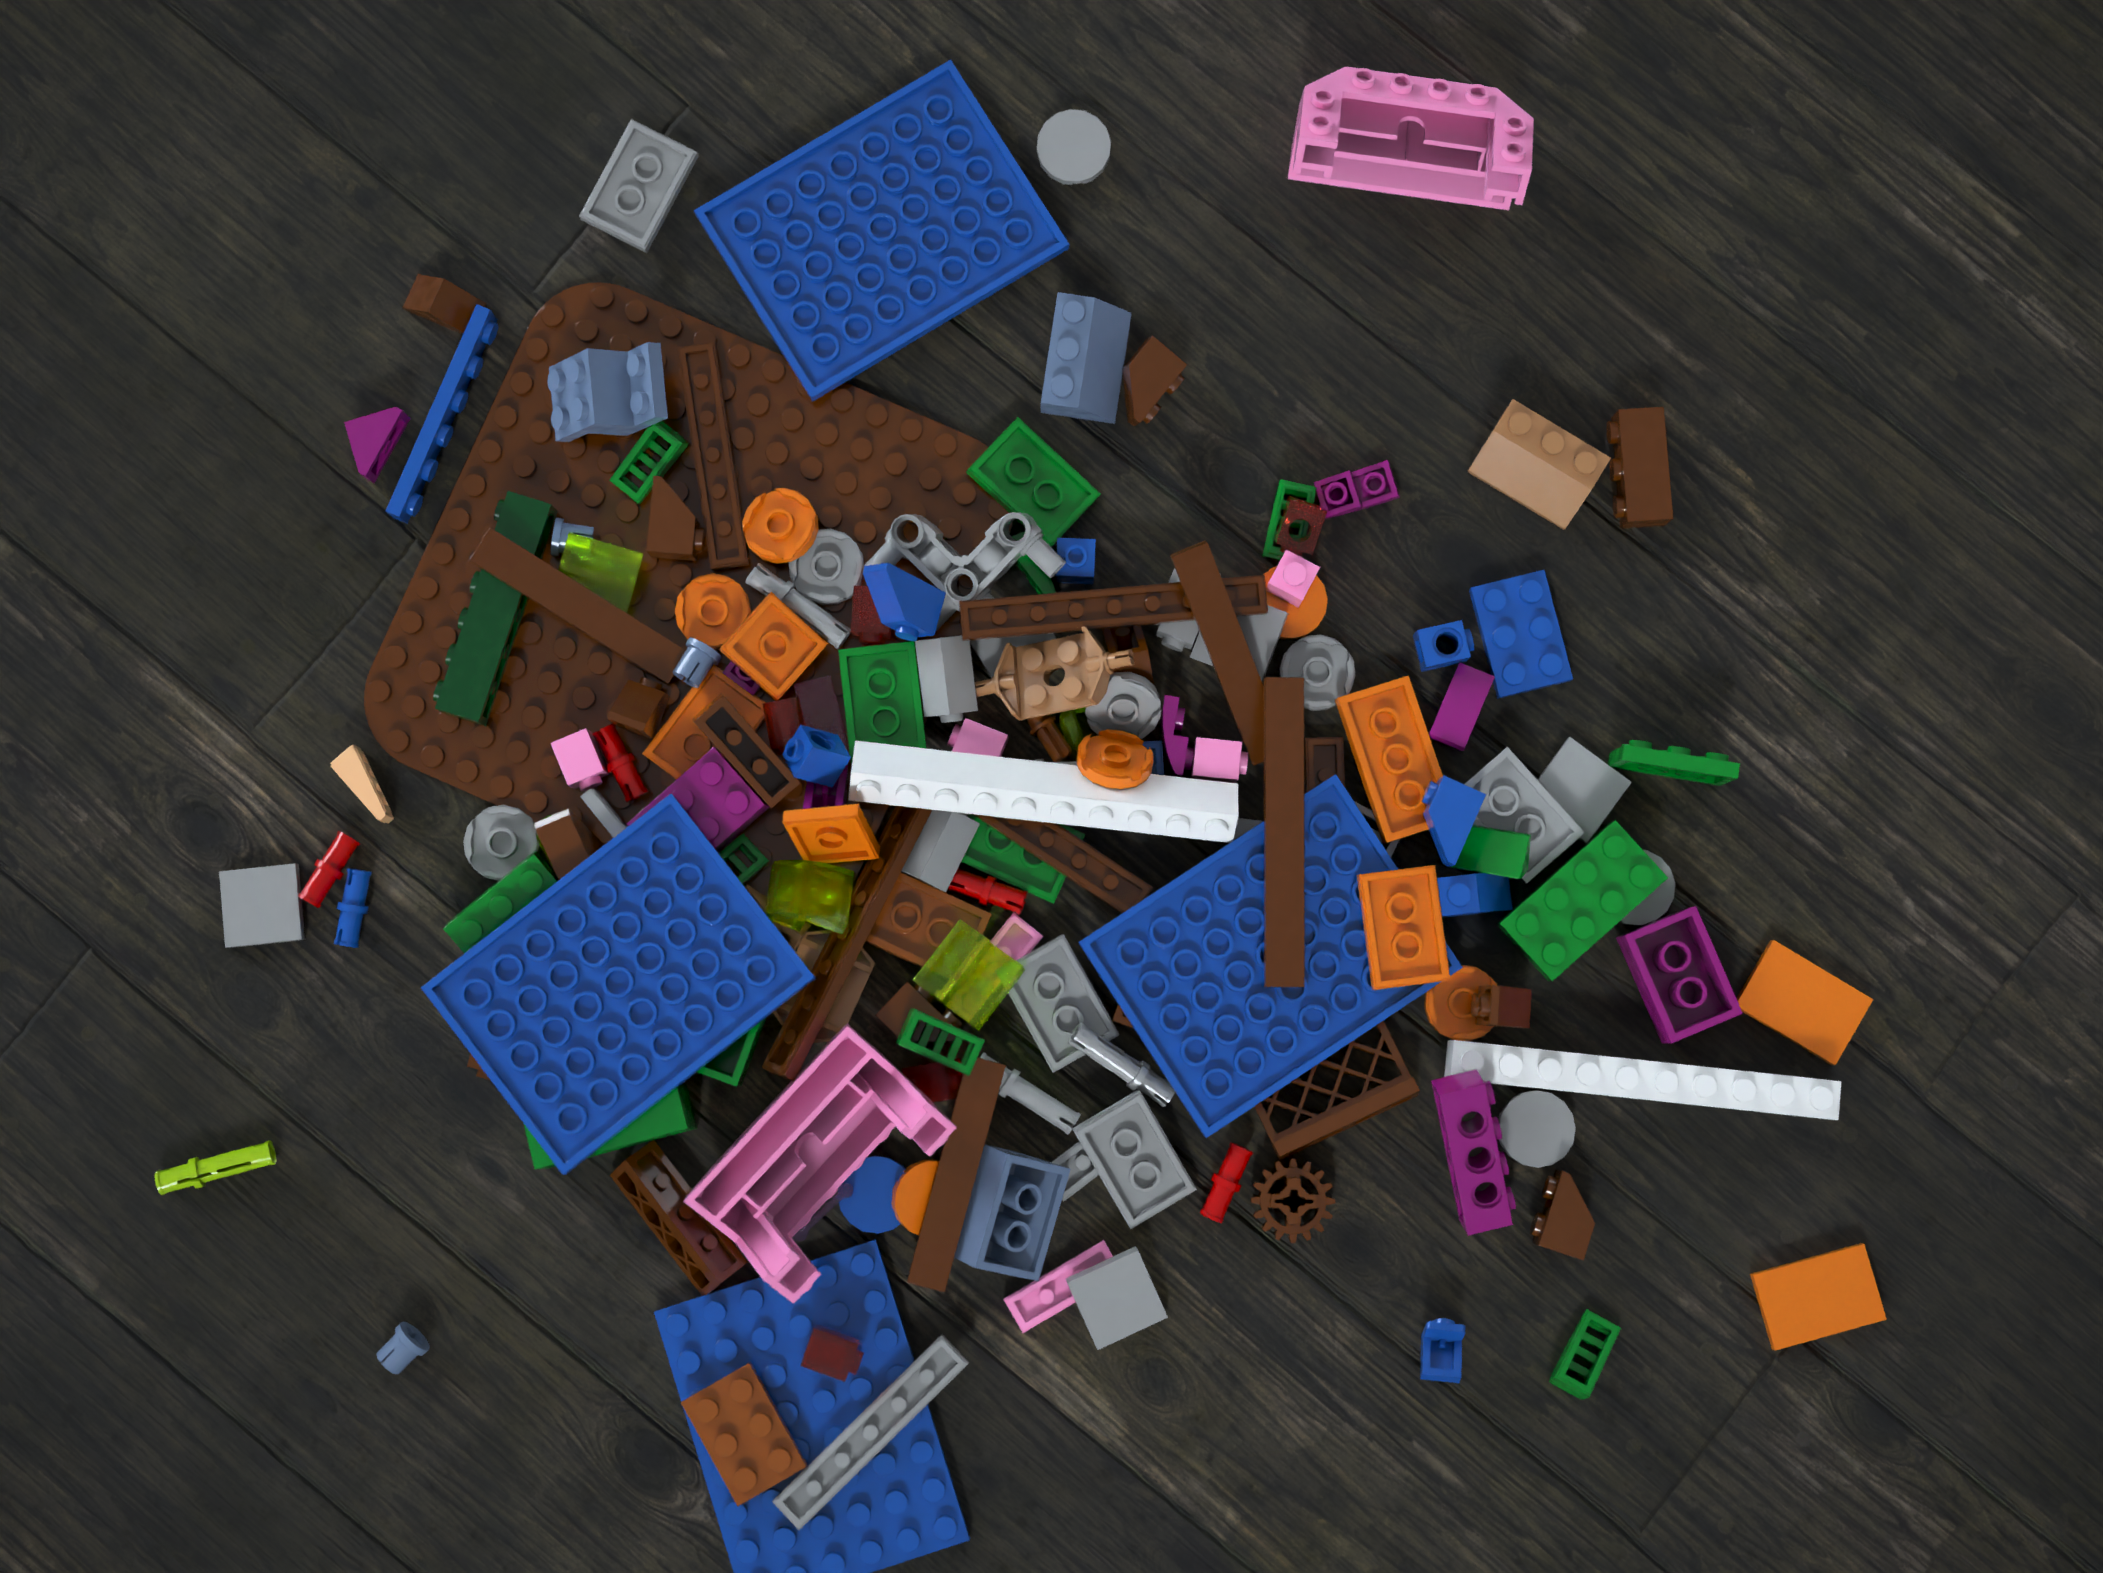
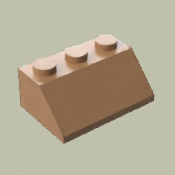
(1538, 464)

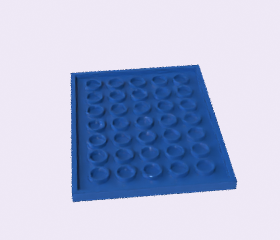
(881, 230)
(1193, 966)
(617, 984)
(899, 1500)

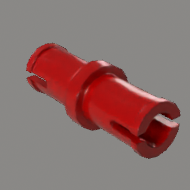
(620, 762)
(328, 869)
(988, 891)
(1226, 1182)

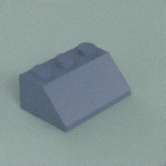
(1085, 359)
(1011, 1213)

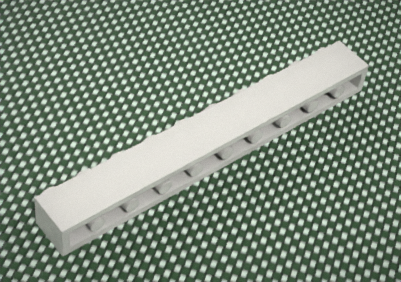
(1040, 792)
(1646, 1079)

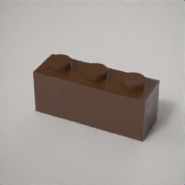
(1640, 467)
(746, 751)

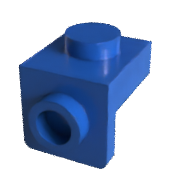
(1441, 1351)

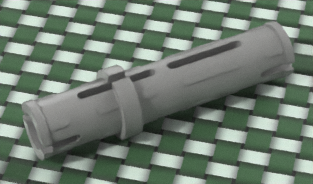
(813, 615)
(1117, 1061)
(1036, 1099)

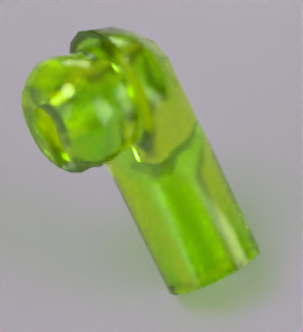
(1071, 728)

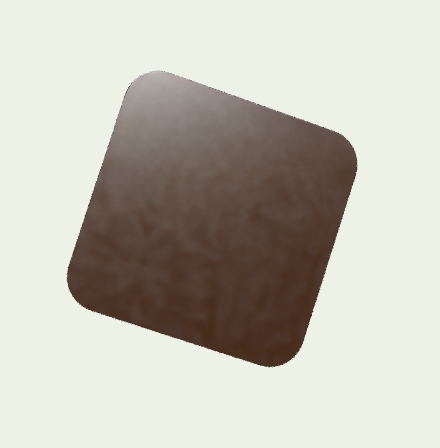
(844, 452)

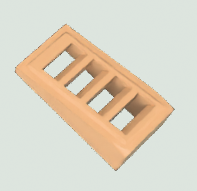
(357, 774)

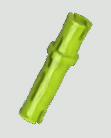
(199, 1171)

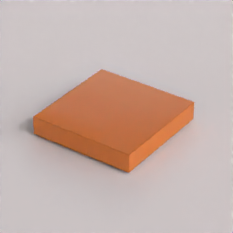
(773, 646)
(831, 834)

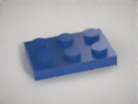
(1520, 634)

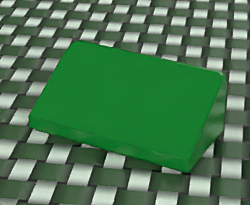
(1495, 852)

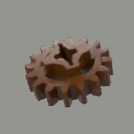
(1292, 1218)

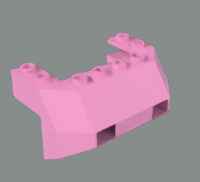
(1413, 138)
(805, 1151)

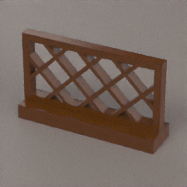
(1351, 1111)

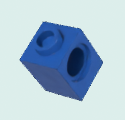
(1079, 560)
(1431, 657)
(816, 756)

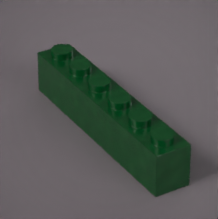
(492, 617)

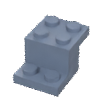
(607, 392)

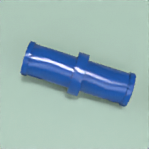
(352, 908)

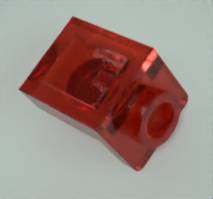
(935, 1080)

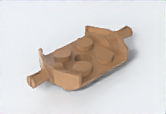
(1025, 673)
(849, 994)

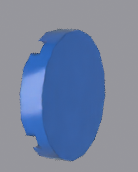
(872, 1196)

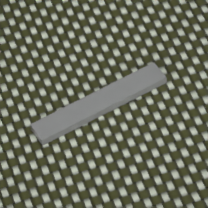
(870, 1432)

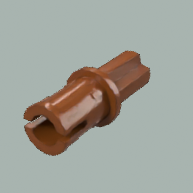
(1050, 737)

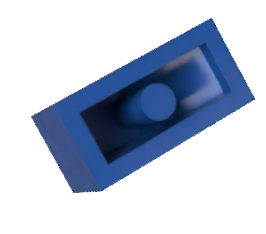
(904, 601)
(1450, 815)
(1473, 894)

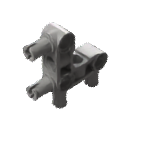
(983, 565)

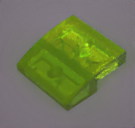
(602, 568)
(809, 893)
(969, 975)

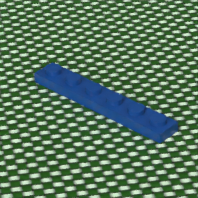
(437, 427)

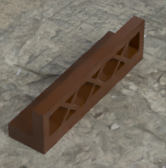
(664, 1189)

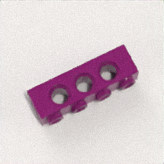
(1454, 1098)

